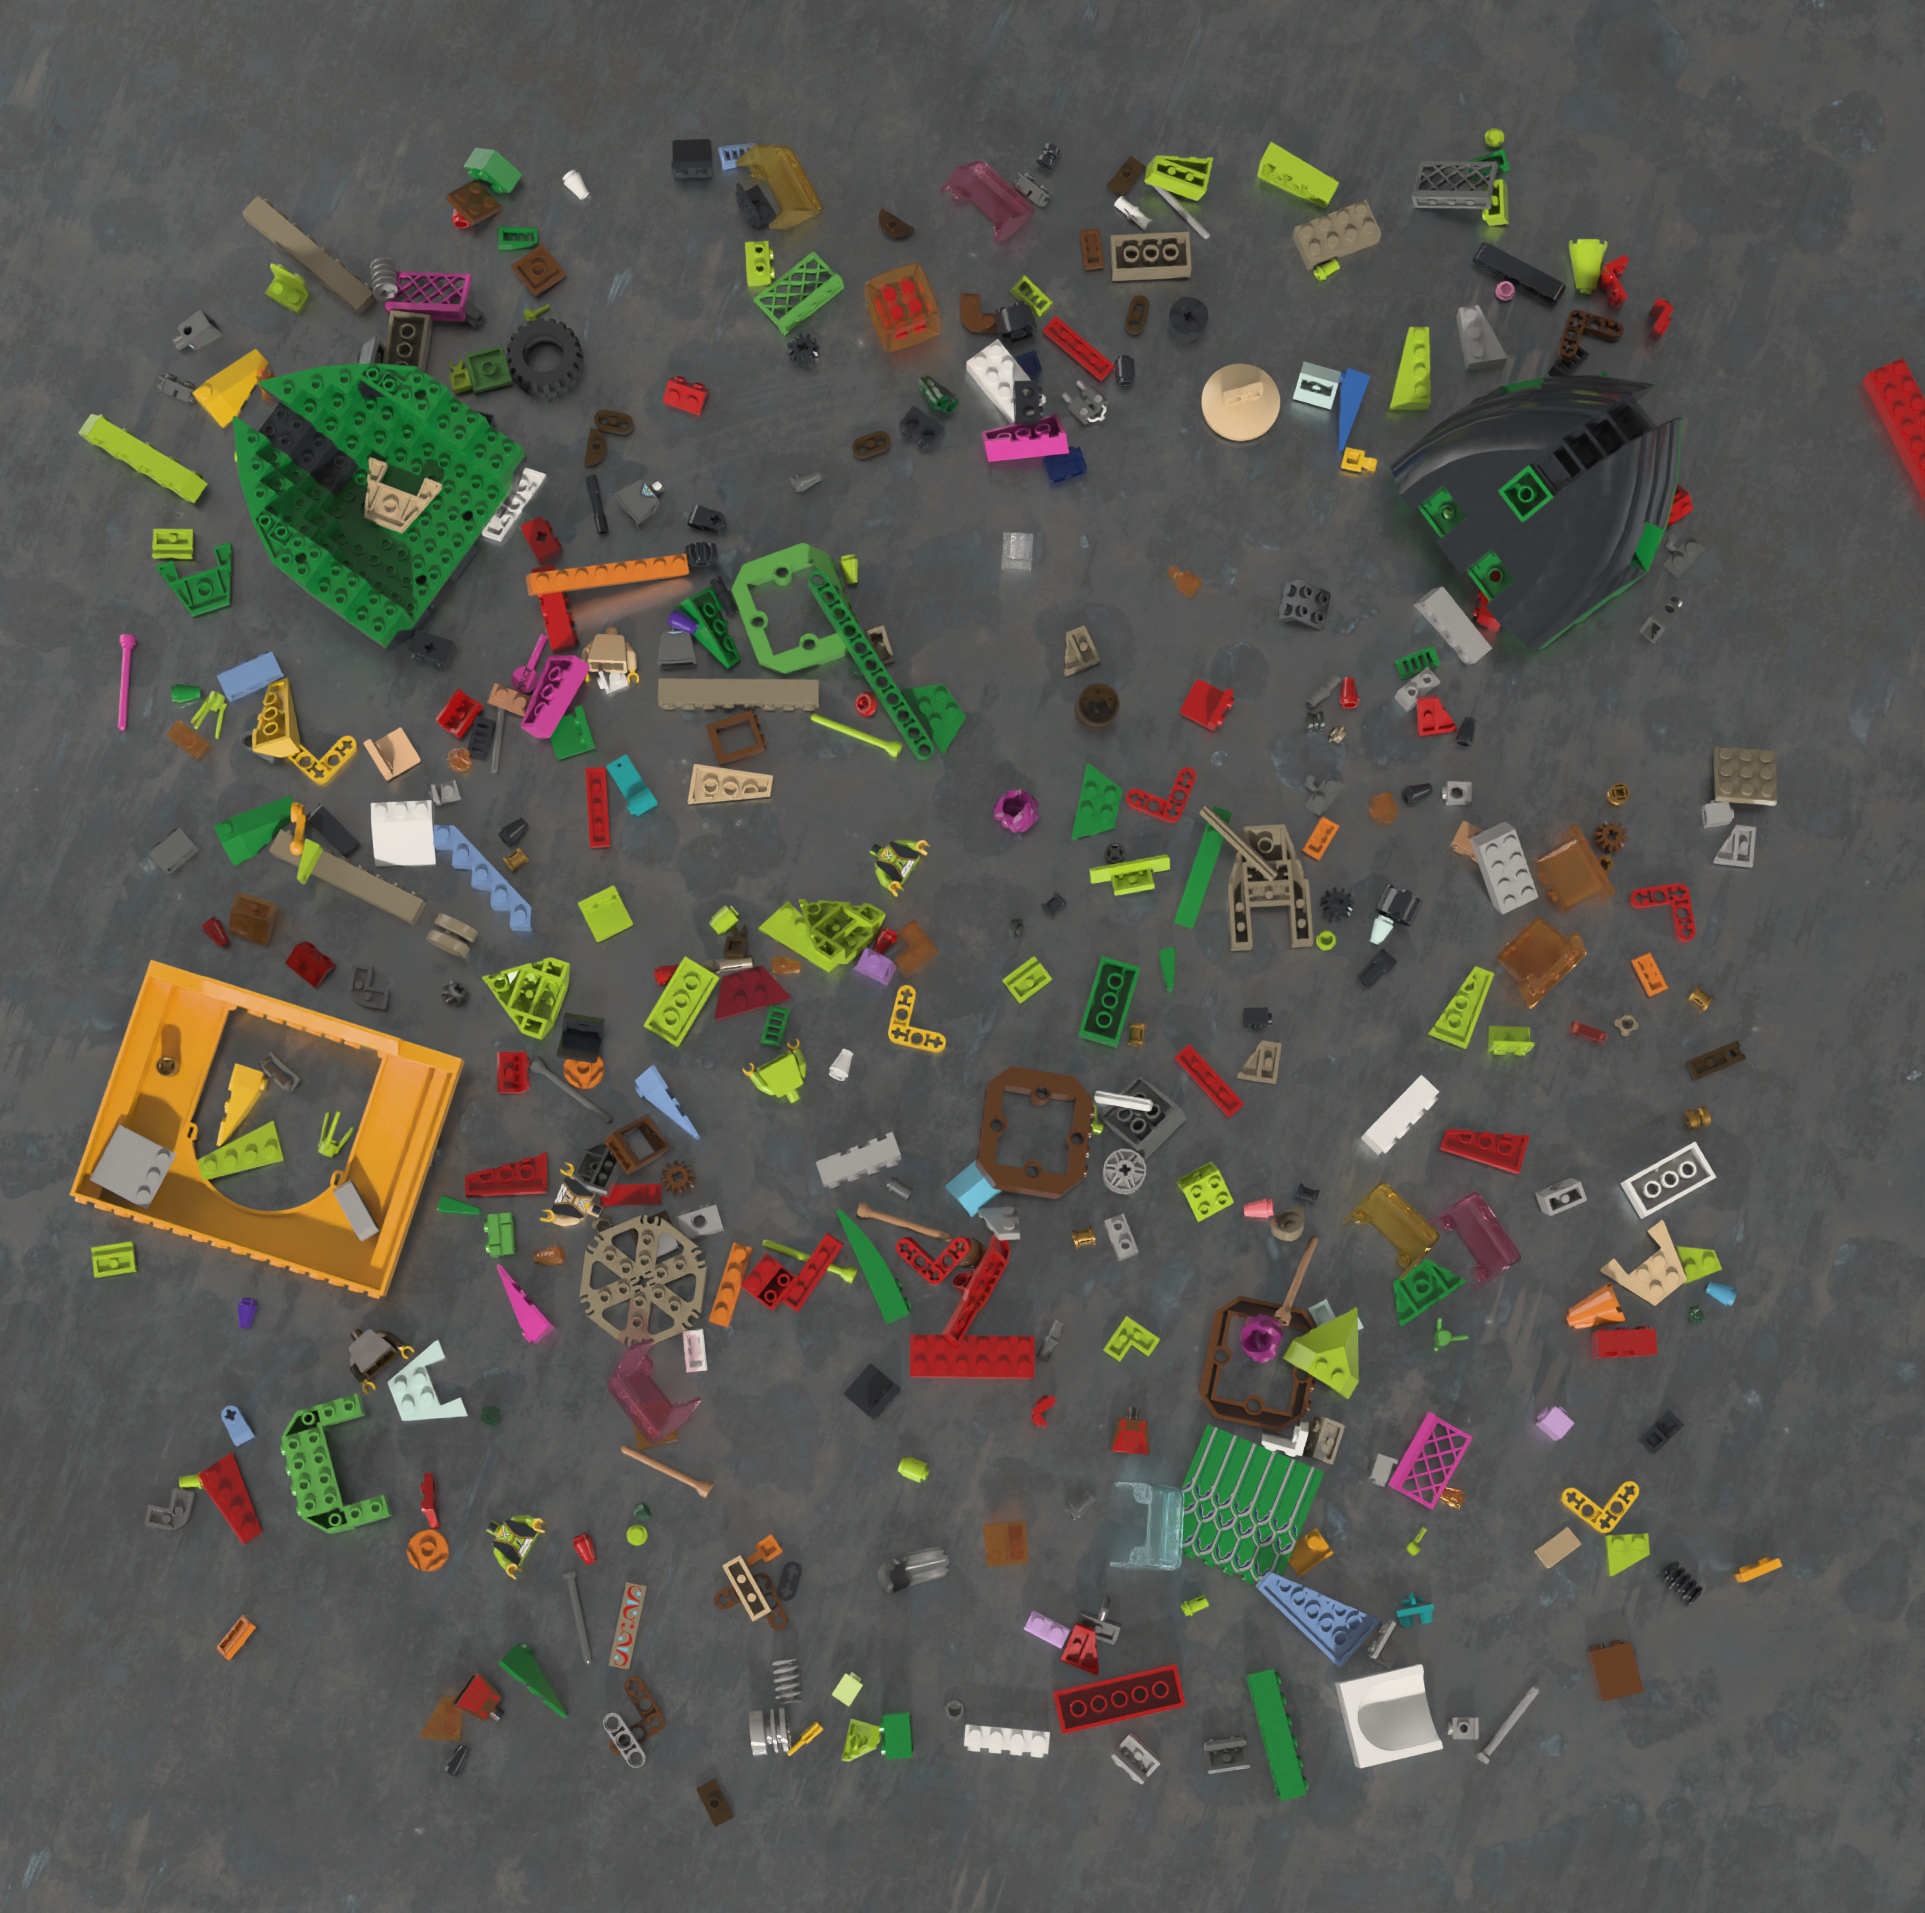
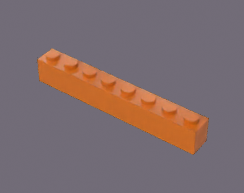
(607, 574)

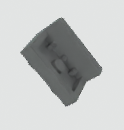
(1226, 1754)

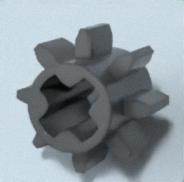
(453, 993)

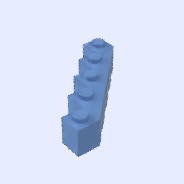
(484, 876)

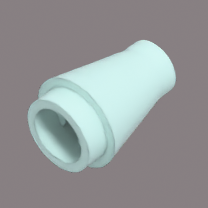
(1381, 929)

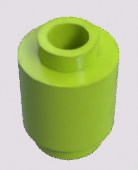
(724, 919)
(913, 1469)

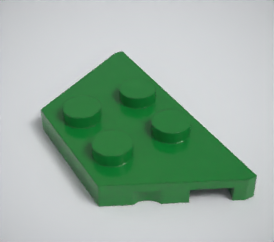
(936, 712)
(1097, 804)
(1422, 1289)

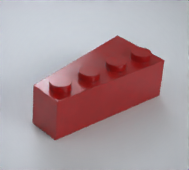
(557, 618)

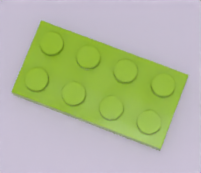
(681, 1001)

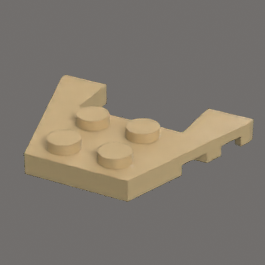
(392, 506)
(1657, 1275)

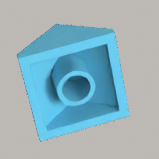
(972, 1189)

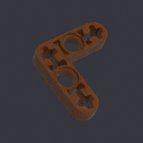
(1584, 326)
(768, 1584)
(646, 1715)

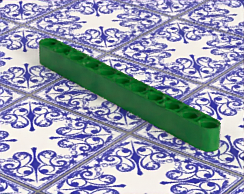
(870, 655)

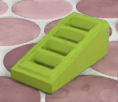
(1035, 291)
(309, 858)

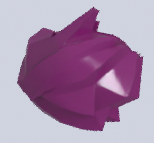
(1016, 810)
(1261, 1337)

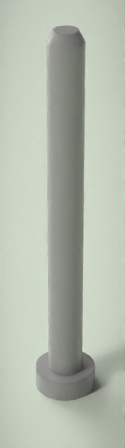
(1183, 212)
(1483, 1756)

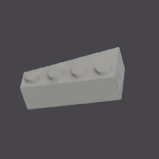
(1453, 625)
(859, 1161)

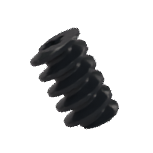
(1681, 1583)

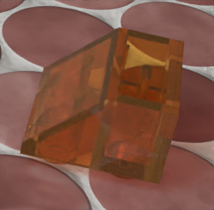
(252, 918)
(1006, 1543)

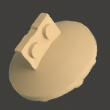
(1240, 402)

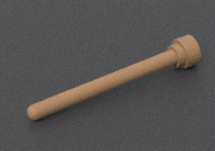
(866, 1211)
(1283, 1315)
(703, 1487)

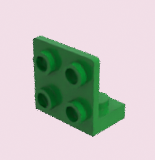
(572, 735)

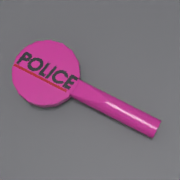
(525, 678)

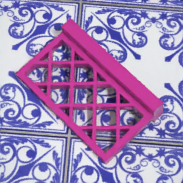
(437, 312)
(1414, 1451)

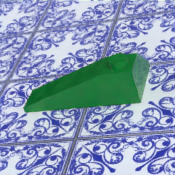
(712, 628)
(250, 831)
(525, 1668)

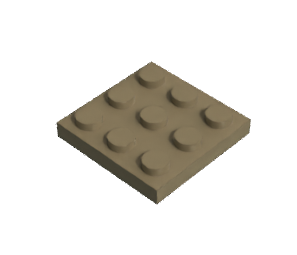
(1745, 776)

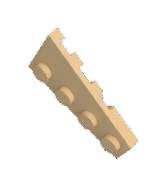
(723, 784)

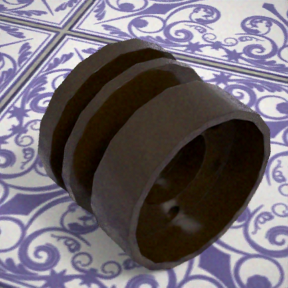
(1105, 700)

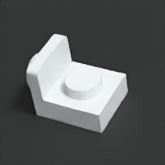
(611, 681)

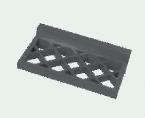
(1453, 197)

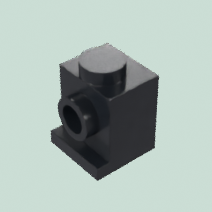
(1256, 1018)

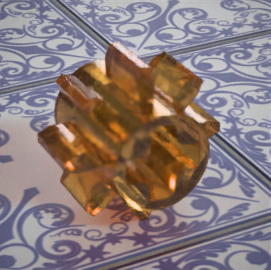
(459, 759)

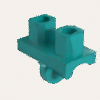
(1424, 1611)

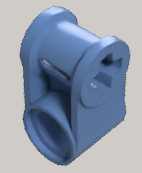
(238, 1429)

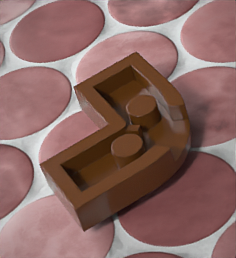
(973, 320)

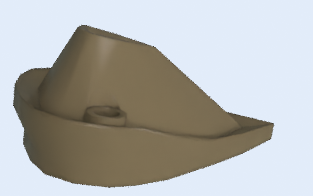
(1289, 1223)

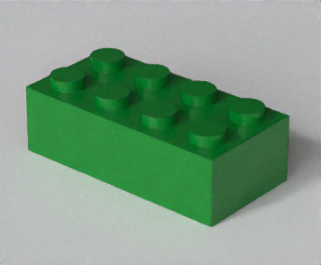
(1109, 1002)

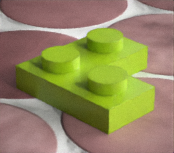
(1130, 1334)

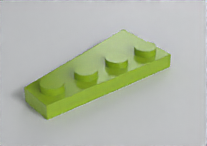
(791, 930)
(1461, 1014)
(247, 1152)

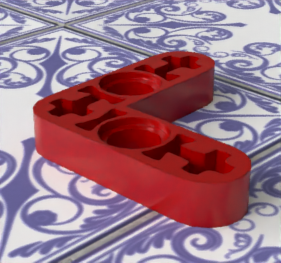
(1164, 805)
(1676, 902)
(938, 1264)

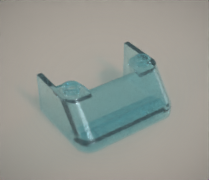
(1163, 1528)

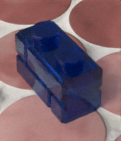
(1064, 466)

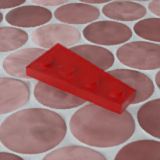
(1497, 1150)
(517, 1178)
(230, 1496)

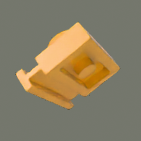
(1309, 1552)
(1765, 1565)

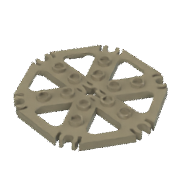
(645, 1261)

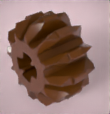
(1616, 843)
(675, 1171)

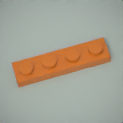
(730, 1285)

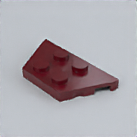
(748, 992)

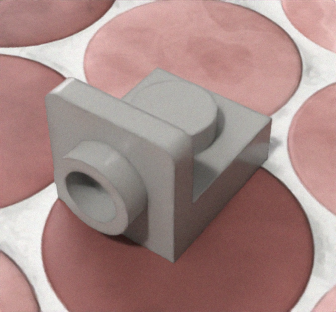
(445, 793)

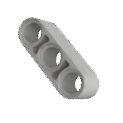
(356, 1210)
(634, 1745)

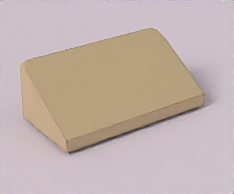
(1557, 1547)

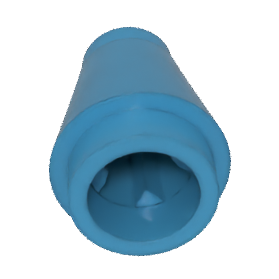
(1721, 1292)

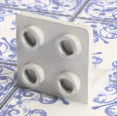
(1291, 1446)

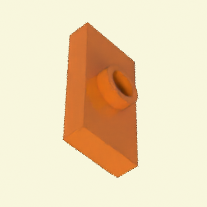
(1320, 838)
(1649, 974)
(236, 1637)

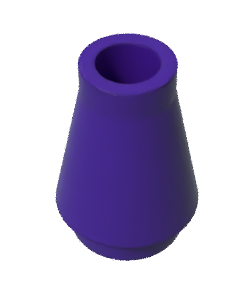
(683, 622)
(246, 1311)

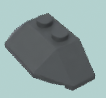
(597, 1170)

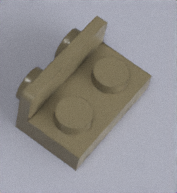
(1323, 1439)

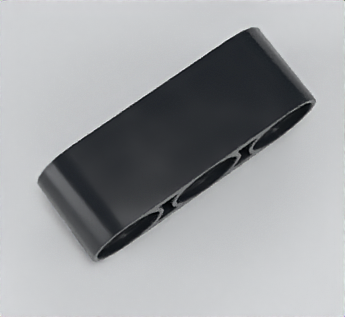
(332, 830)

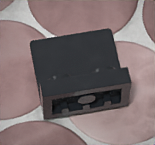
(756, 206)
(872, 1391)

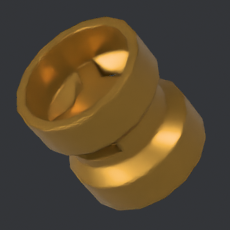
(1619, 797)
(168, 1063)
(1697, 1117)

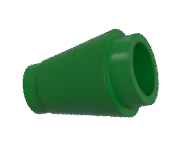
(182, 693)

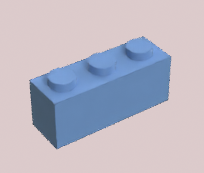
(250, 675)

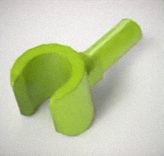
(532, 315)
(1097, 1127)
(1413, 1547)

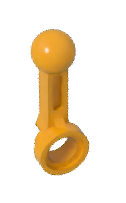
(299, 818)

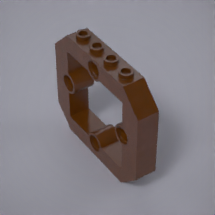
(1015, 1178)
(1237, 1411)

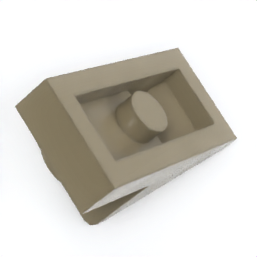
(879, 641)

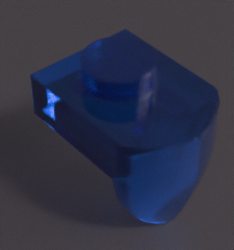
(1030, 364)

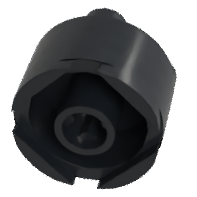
(1015, 322)
(1197, 325)
(1398, 905)

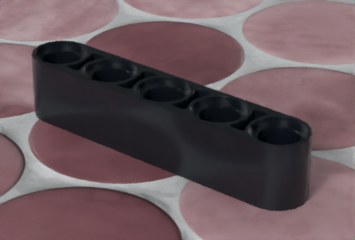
(1519, 273)

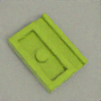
(173, 543)
(1027, 980)
(114, 1259)

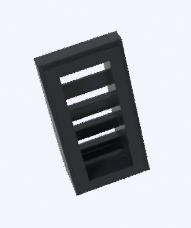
(1559, 370)
(475, 729)

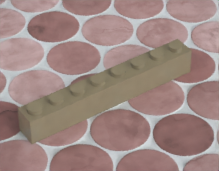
(308, 255)
(738, 693)
(355, 880)

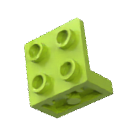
(288, 289)
(605, 914)
(1509, 1039)
(1205, 1190)

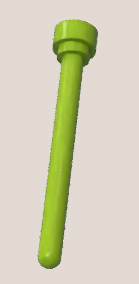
(891, 747)
(847, 1273)

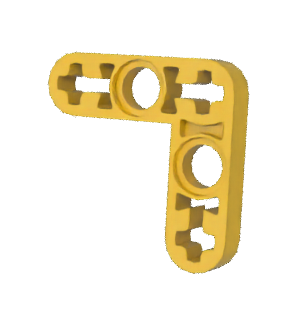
(323, 763)
(903, 1025)
(1599, 1513)

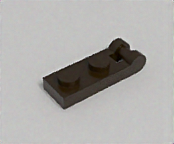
(1715, 1060)

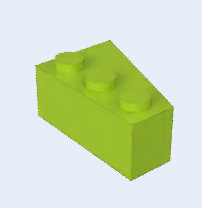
(1180, 175)

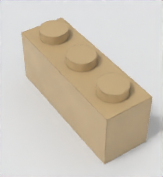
(747, 1588)

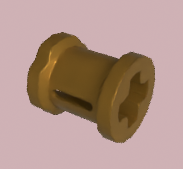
(515, 859)
(1606, 860)
(1701, 998)
(1136, 1034)
(1083, 1237)

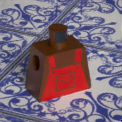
(1131, 1434)
(478, 1699)

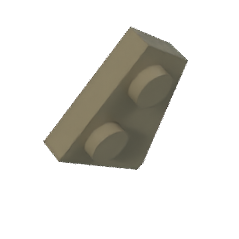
(1079, 651)
(1263, 1063)

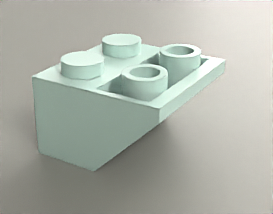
(1317, 385)

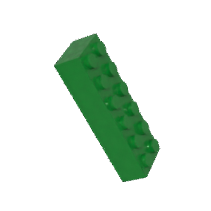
(898, 1734)
(1276, 1734)

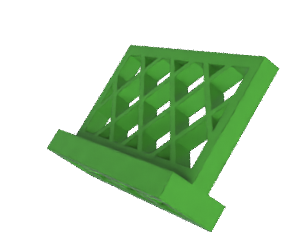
(812, 300)

